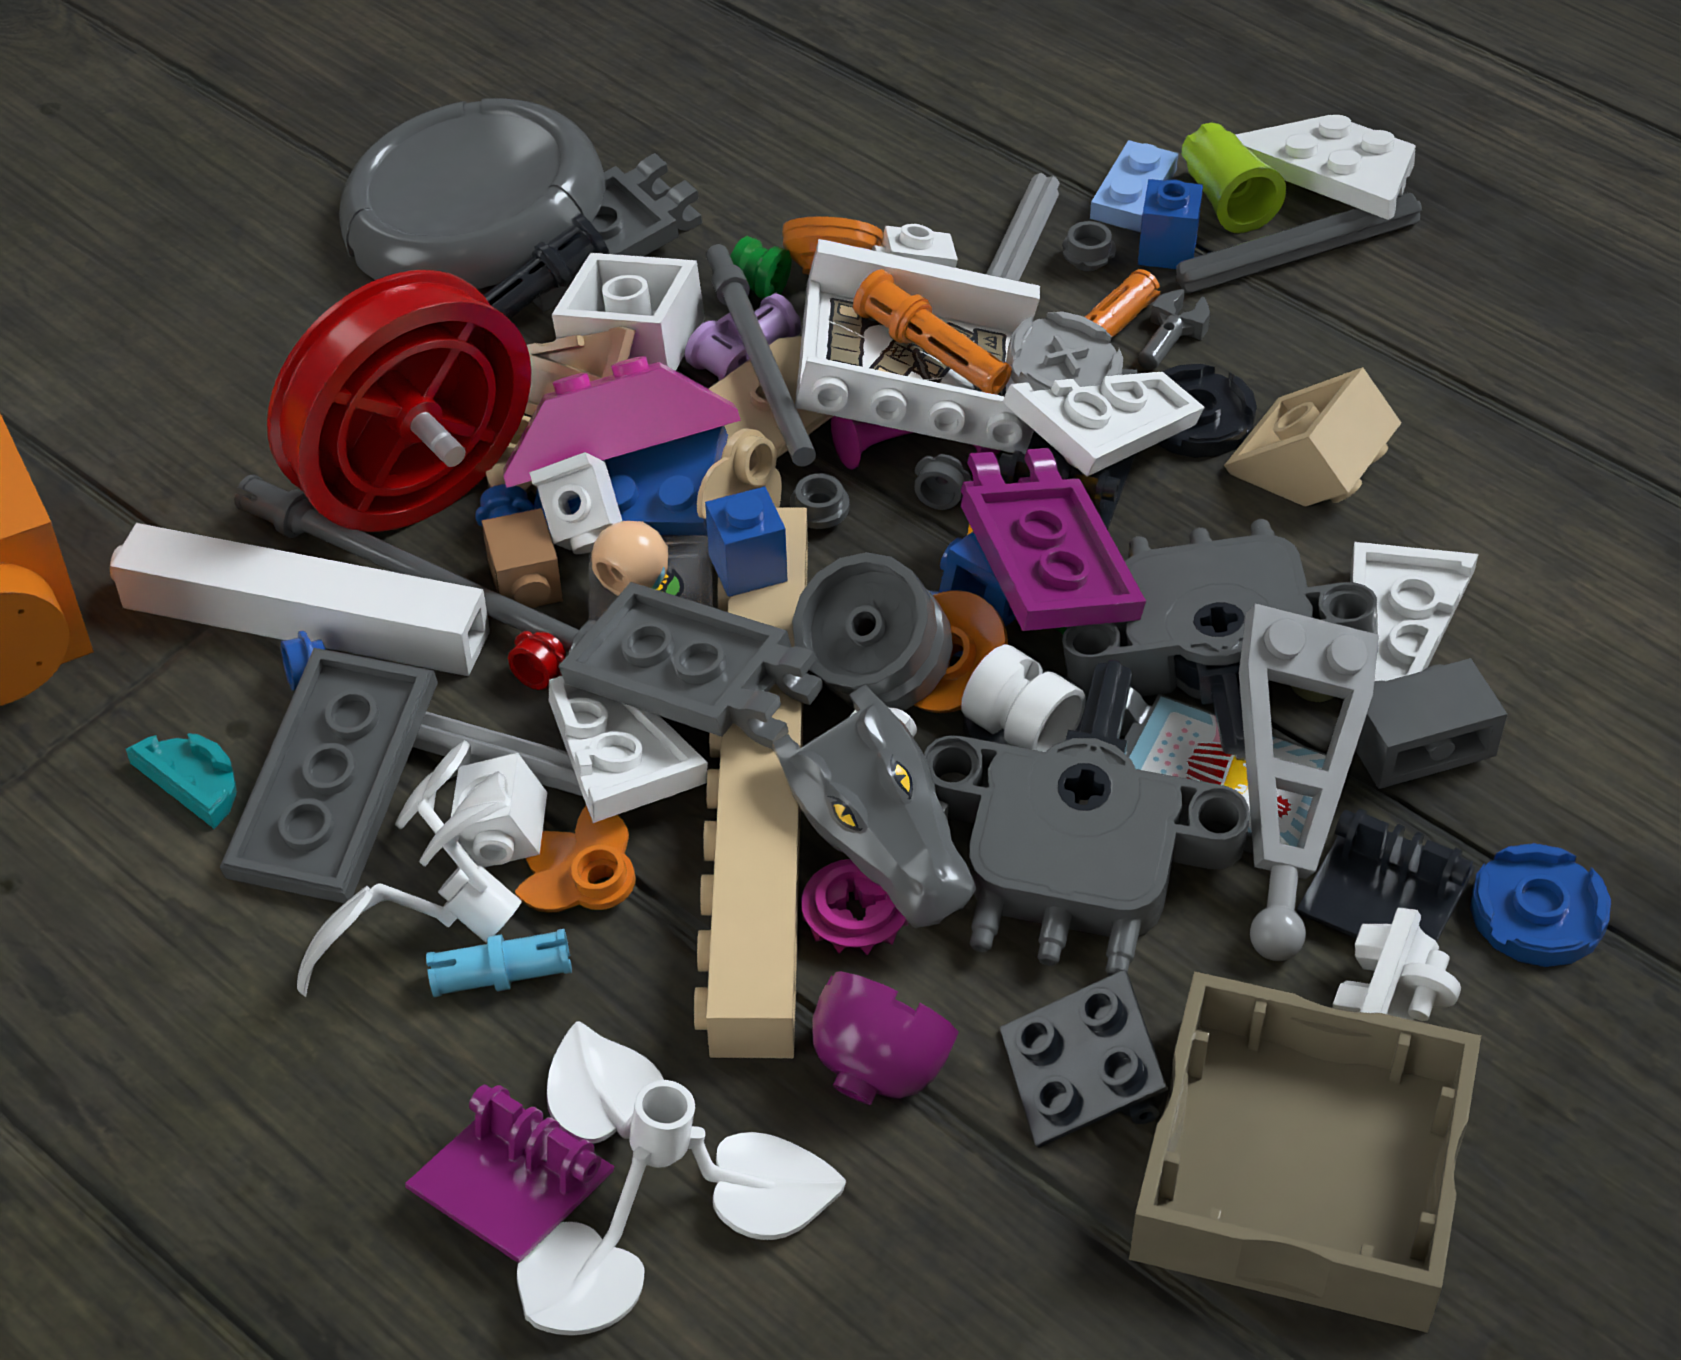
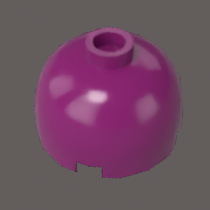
(877, 1040)

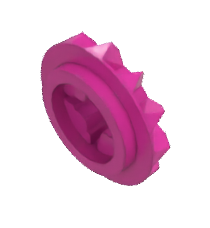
(826, 904)

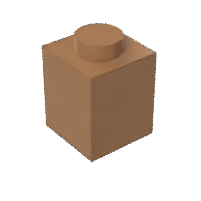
(523, 558)

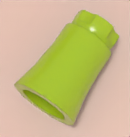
(1234, 180)

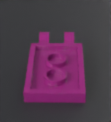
(1048, 546)

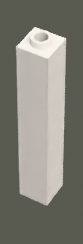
(288, 592)

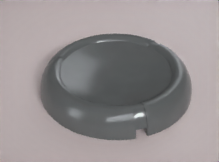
(469, 190)

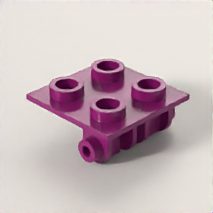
(510, 1174)

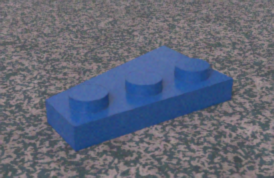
(662, 482)

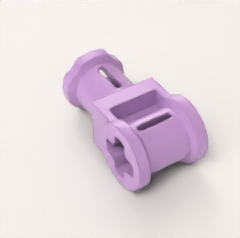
(727, 350)

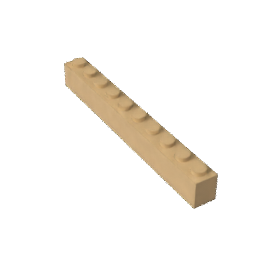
(755, 857)

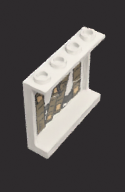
(866, 376)

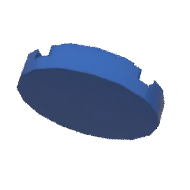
(1540, 905)

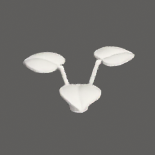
(470, 891)
(600, 1087)

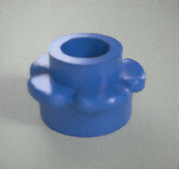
(502, 501)
(296, 655)

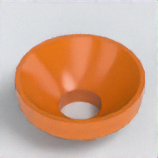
(802, 236)

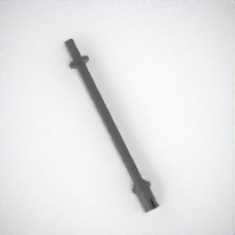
(294, 515)

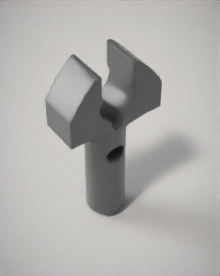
(1164, 313)

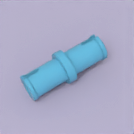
(498, 962)

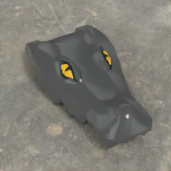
(878, 804)

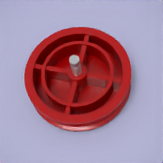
(398, 400)

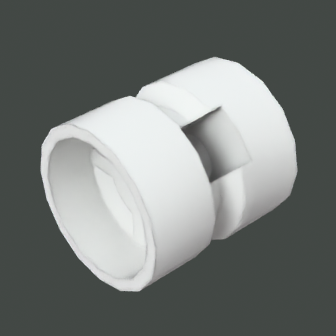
(1016, 696)

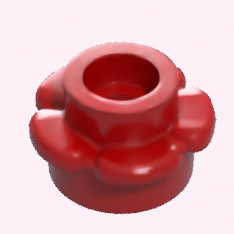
(536, 658)

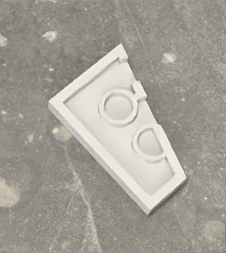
(1106, 420)
(1415, 600)
(621, 752)

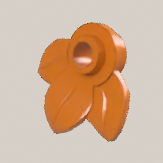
(574, 861)

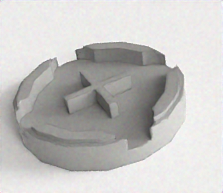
(1060, 350)

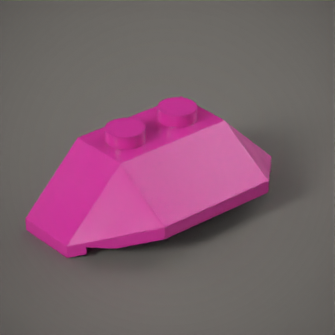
(615, 416)

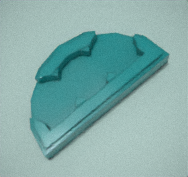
(191, 772)

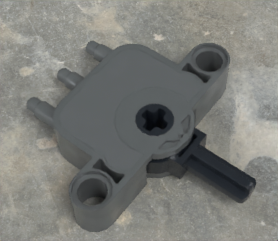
(1198, 616)
(1076, 864)

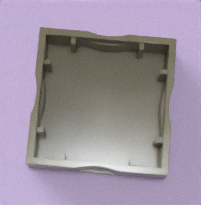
(1308, 1152)

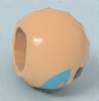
(629, 554)

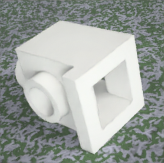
(569, 479)

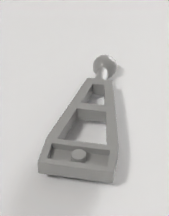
(1318, 659)

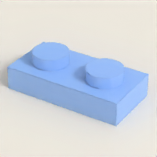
(1124, 188)

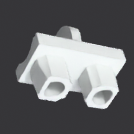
(1407, 973)

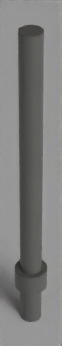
(733, 291)

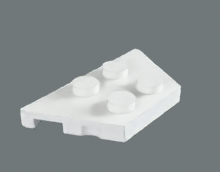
(1338, 160)

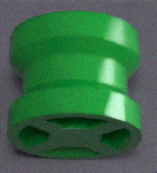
(764, 268)

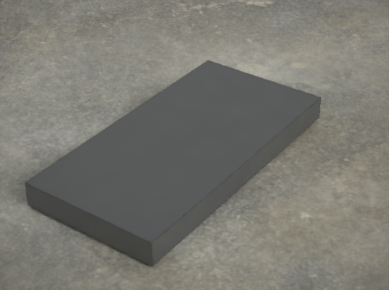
(329, 776)

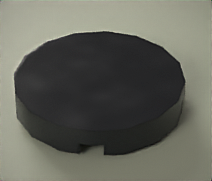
(1226, 416)

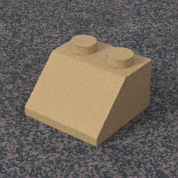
(1317, 440)

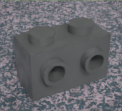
(1430, 723)

